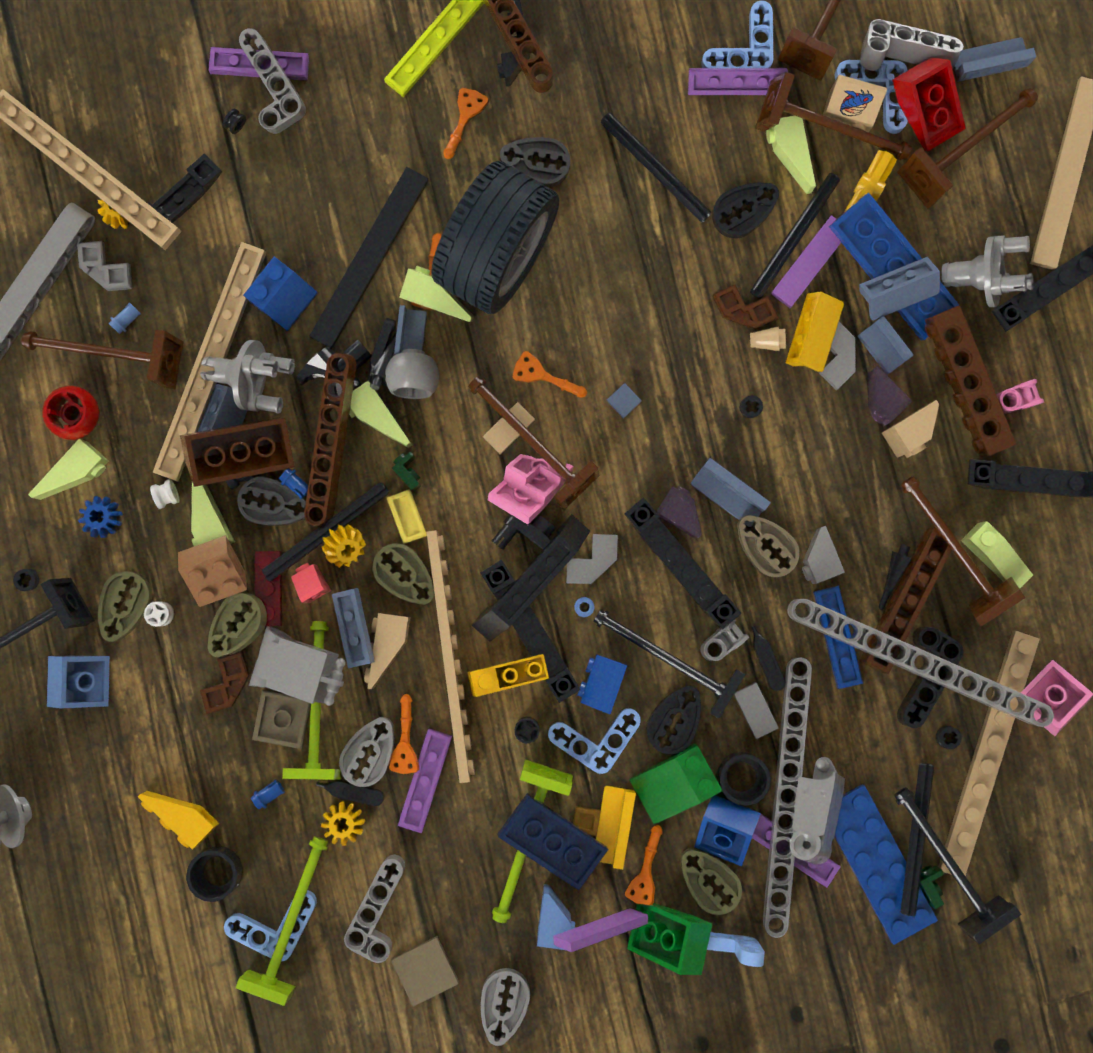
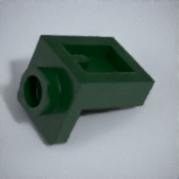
(409, 476)
(931, 889)

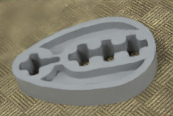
(355, 748)
(518, 1004)

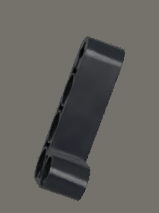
(935, 647)

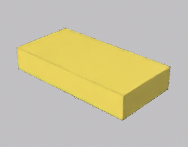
(407, 516)

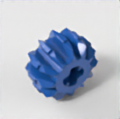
(90, 517)

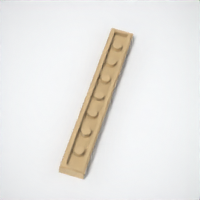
(1065, 178)

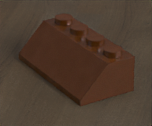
(237, 451)

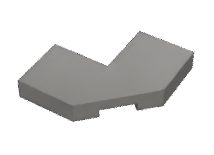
(93, 262)
(843, 365)
(603, 556)

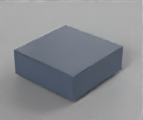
(624, 400)

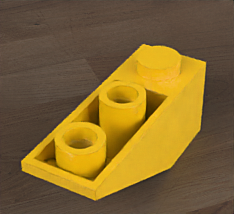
(507, 675)
(186, 819)

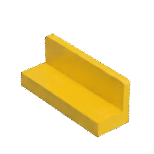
(815, 331)
(615, 823)

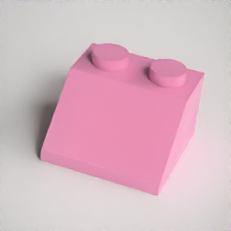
(1060, 692)

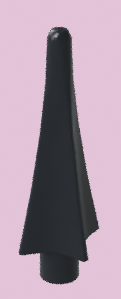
(378, 371)
(898, 564)

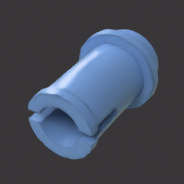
(124, 318)
(577, 607)

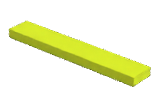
(431, 44)

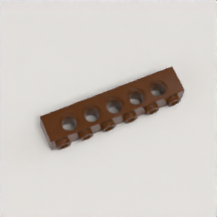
(1000, 435)
(910, 595)

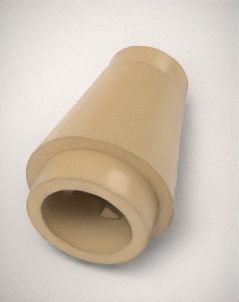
(769, 339)

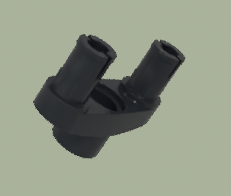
(537, 532)

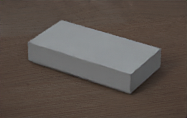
(755, 710)

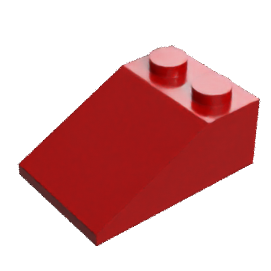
(930, 101)

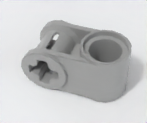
(726, 639)

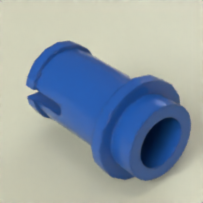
(294, 482)
(267, 794)

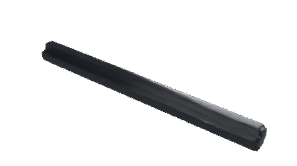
(657, 168)
(795, 235)
(315, 539)
(917, 842)

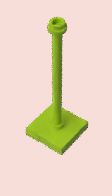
(313, 768)
(545, 779)
(266, 984)

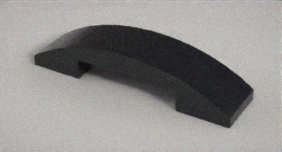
(189, 189)

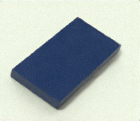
(552, 841)

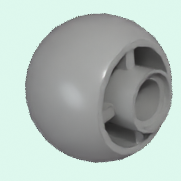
(412, 374)

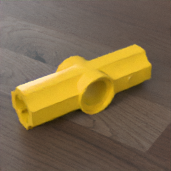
(874, 178)

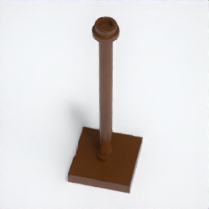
(808, 52)
(776, 102)
(927, 178)
(162, 361)
(575, 483)
(995, 600)

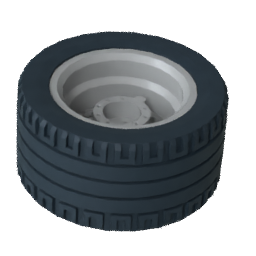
(494, 236)

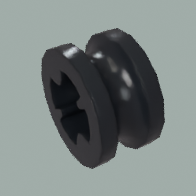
(234, 121)
(750, 399)
(32, 583)
(948, 745)

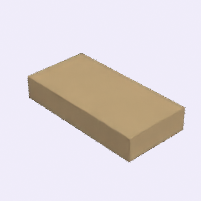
(502, 434)

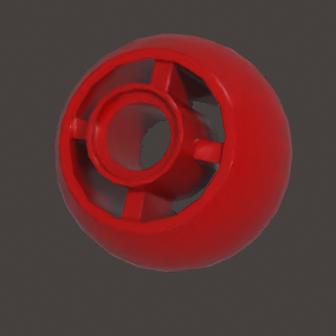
(77, 428)

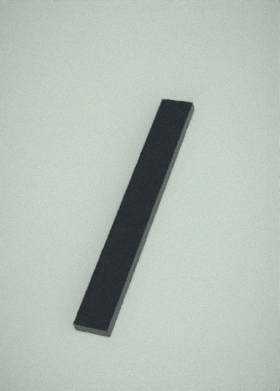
(369, 257)

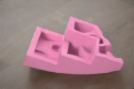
(527, 487)

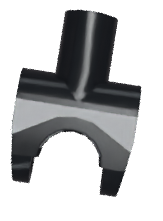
(317, 365)

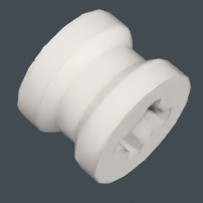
(164, 494)
(153, 614)

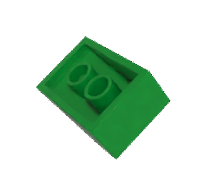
(676, 784)
(671, 939)

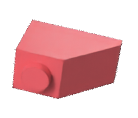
(309, 583)

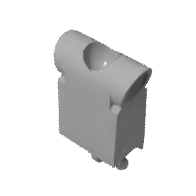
(297, 668)
(817, 813)

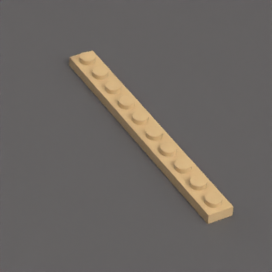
(87, 171)
(215, 344)
(452, 667)
(988, 754)

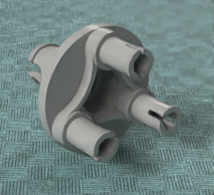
(988, 270)
(248, 375)

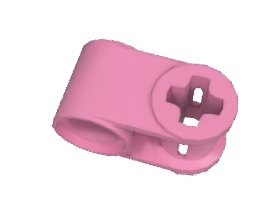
(1020, 397)

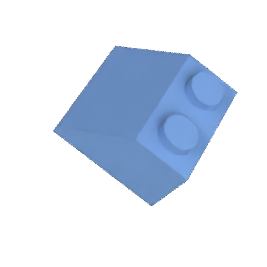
(78, 681)
(553, 919)

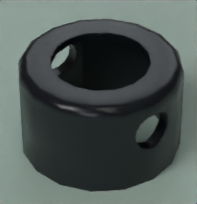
(757, 791)
(198, 883)

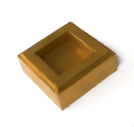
(587, 819)

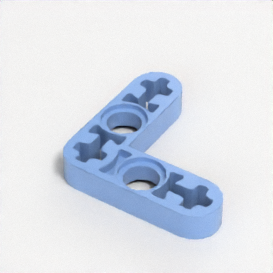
(755, 48)
(884, 79)
(595, 750)
(272, 936)
(745, 948)

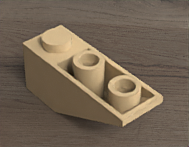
(390, 638)

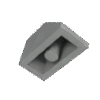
(821, 558)

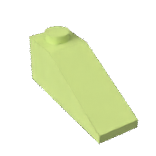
(791, 148)
(422, 289)
(373, 412)
(77, 466)
(206, 517)
(996, 553)

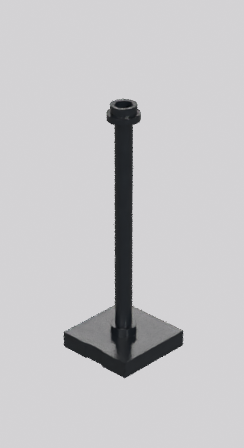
(66, 605)
(722, 691)
(988, 917)

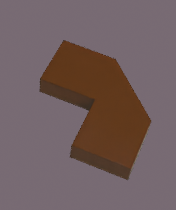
(734, 309)
(234, 675)

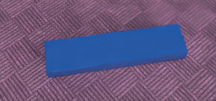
(841, 655)

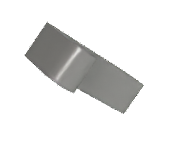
(906, 44)
(269, 78)
(377, 904)

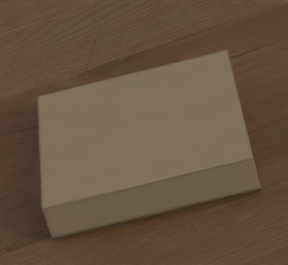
(281, 720)
(425, 971)

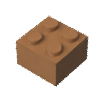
(212, 571)

